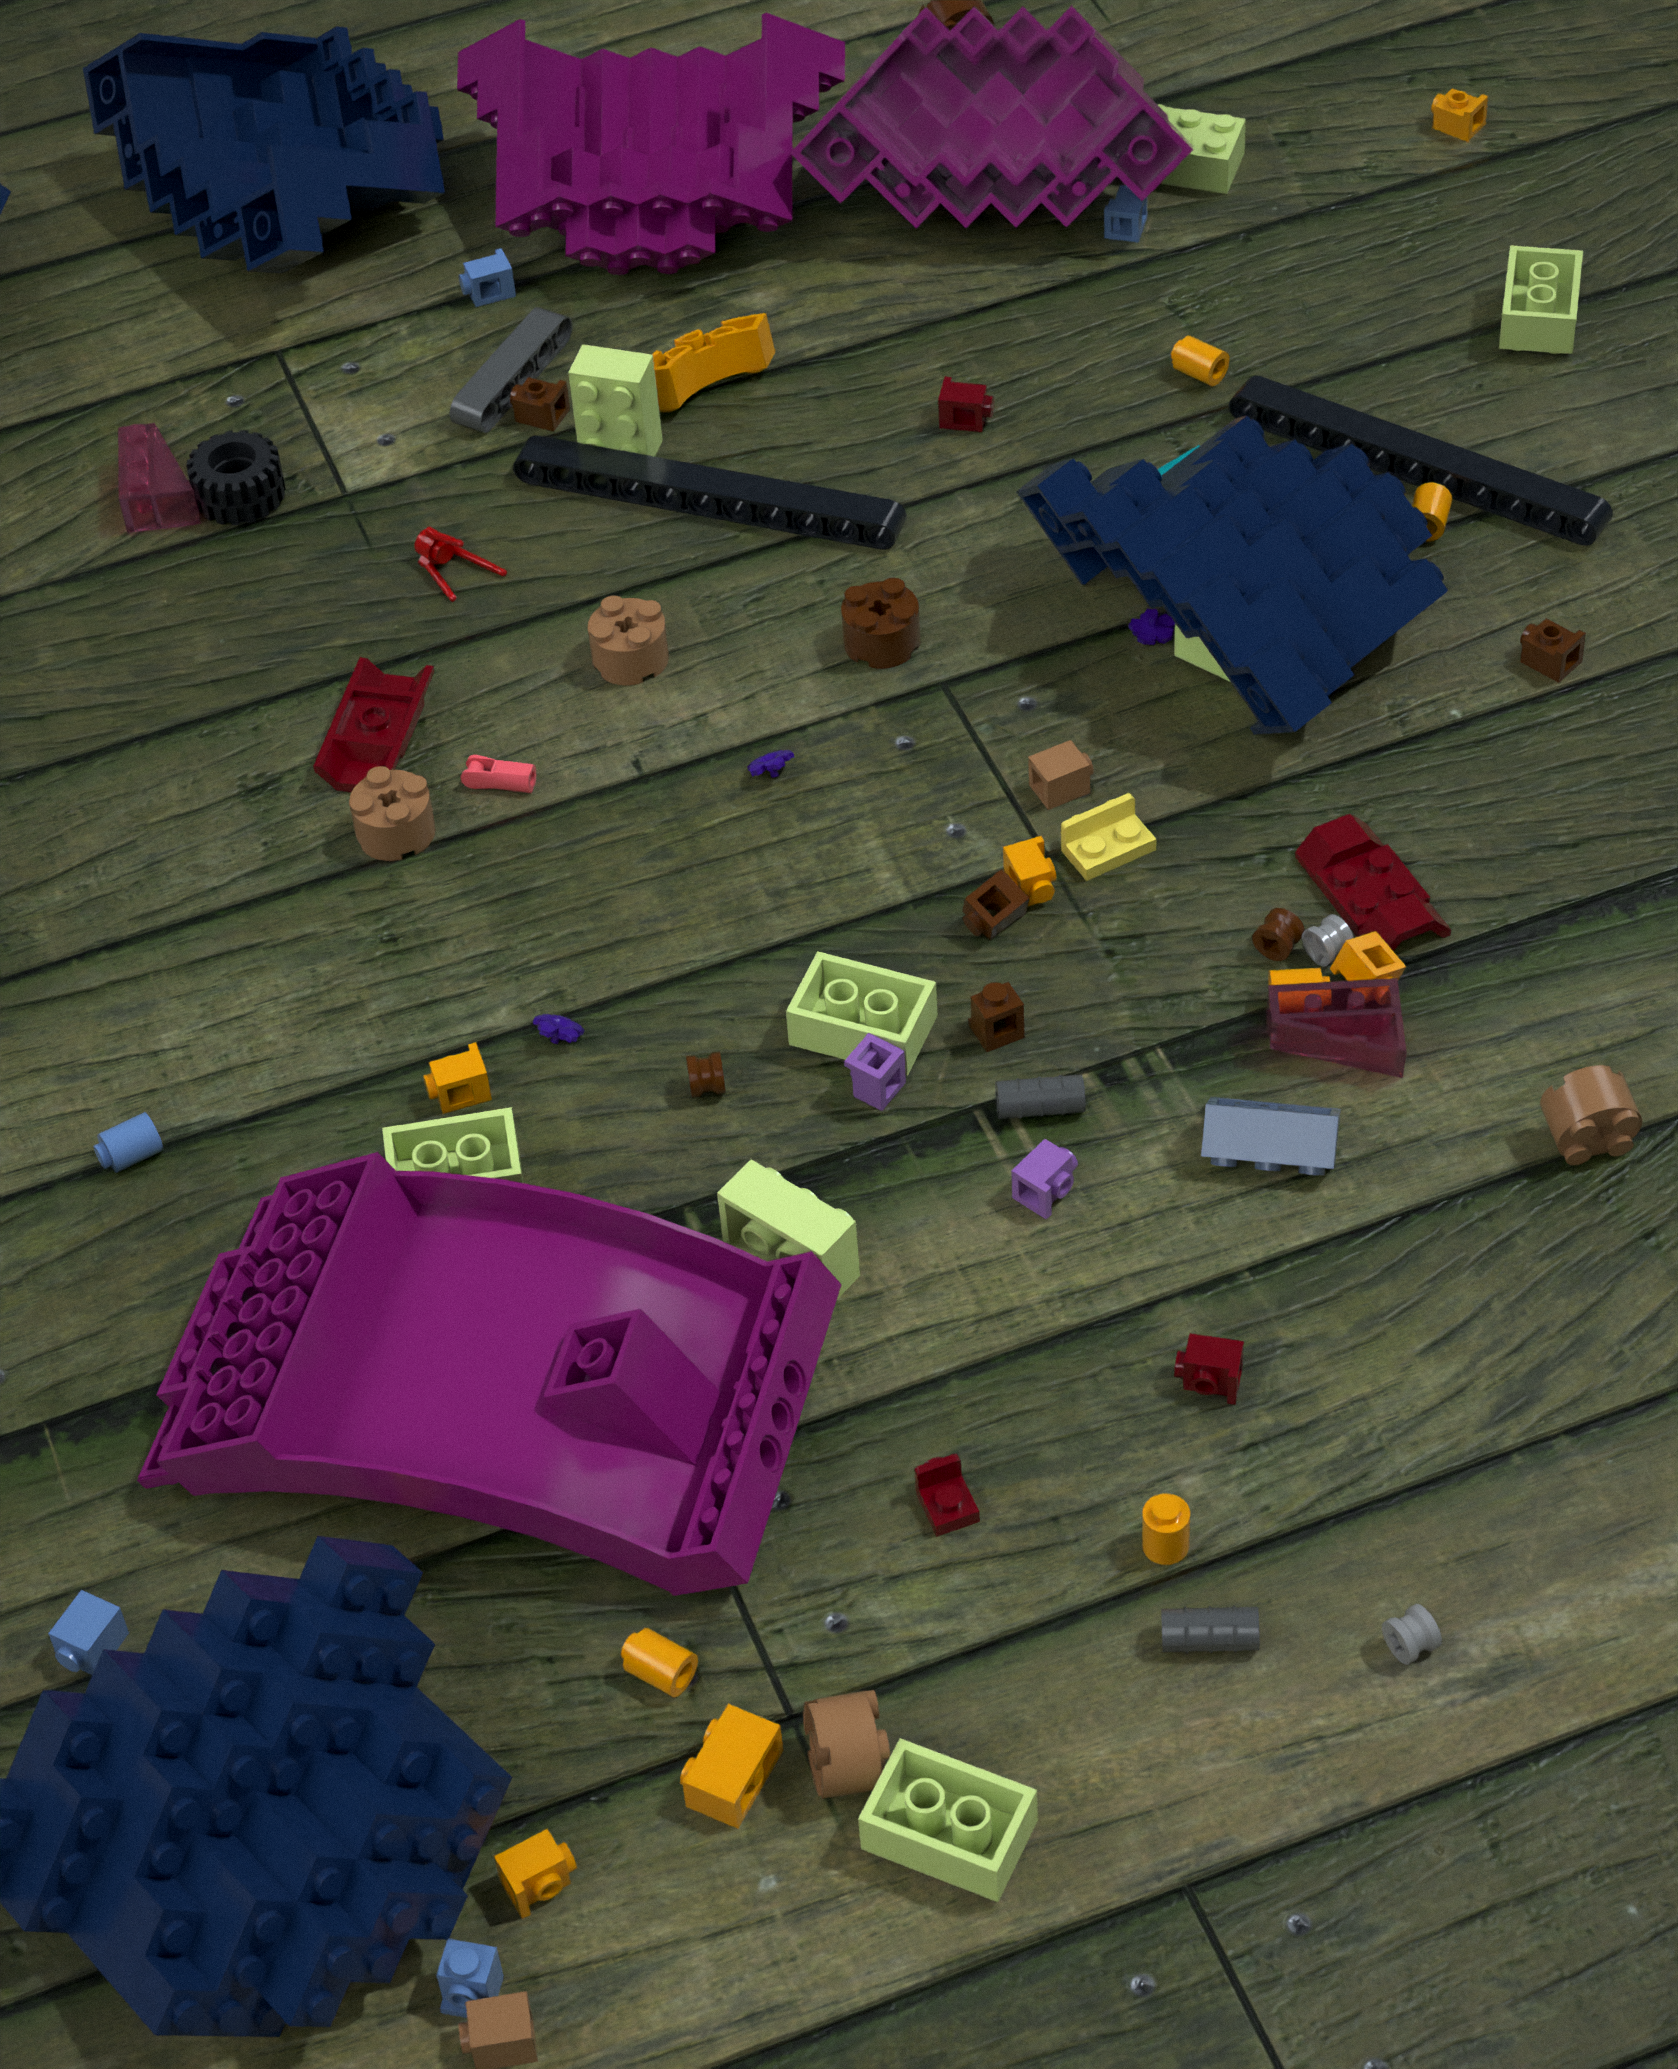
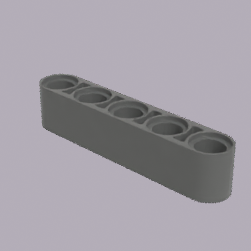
(520, 356)

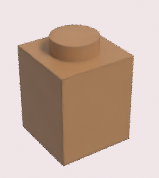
(1060, 774)
(499, 2031)

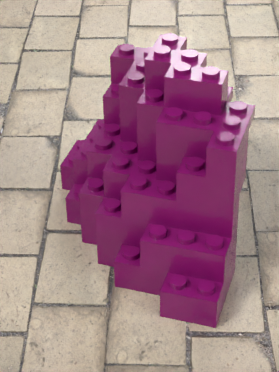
(994, 121)
(647, 148)

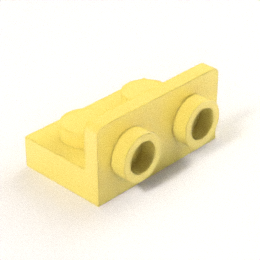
(1105, 837)

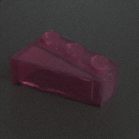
(151, 482)
(1340, 1023)

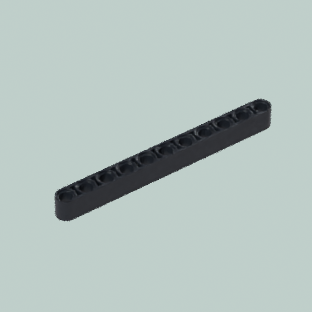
(1424, 459)
(710, 492)

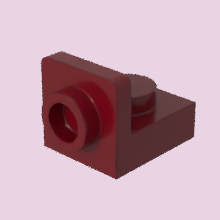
(945, 1495)

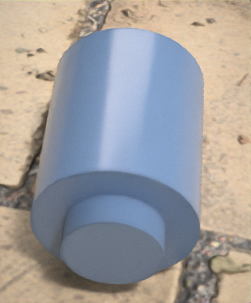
(128, 1143)

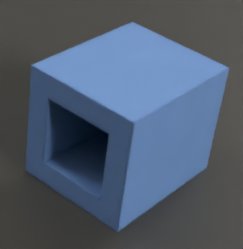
(85, 1631)

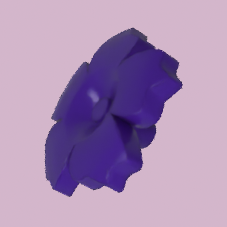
(1152, 627)
(771, 762)
(558, 1028)

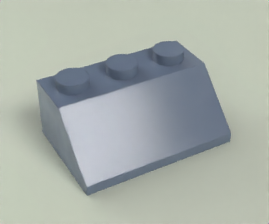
(1270, 1135)

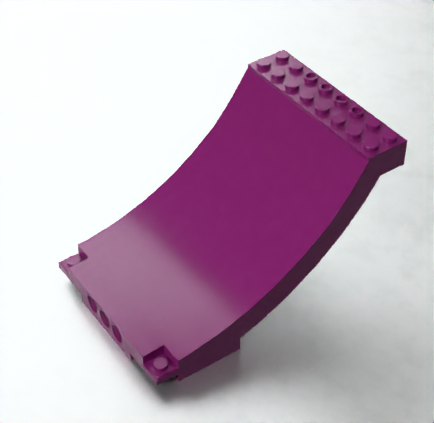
(500, 1366)

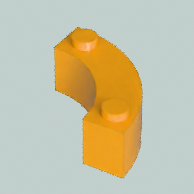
(701, 358)

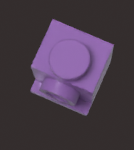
(876, 1071)
(1043, 1177)

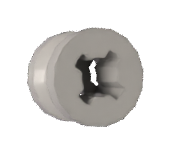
(1326, 941)
(1411, 1634)

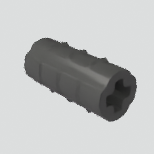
(1040, 1096)
(1210, 1629)

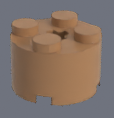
(628, 640)
(392, 813)
(1591, 1114)
(844, 1743)

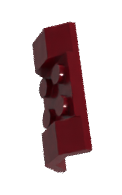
(371, 724)
(1367, 882)

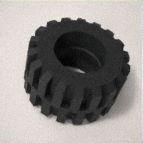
(236, 477)

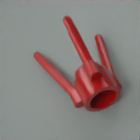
(439, 549)

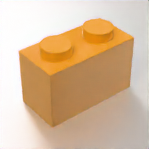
(731, 1765)

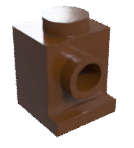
(540, 403)
(1552, 649)
(998, 894)
(991, 1005)

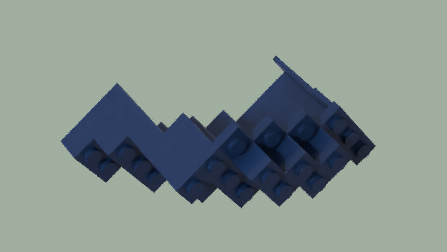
(263, 138)
(1257, 553)
(252, 1801)

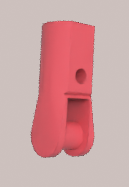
(498, 774)

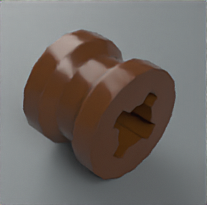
(1278, 934)
(705, 1074)

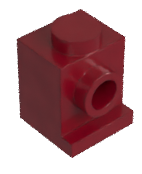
(964, 406)
(1211, 1366)

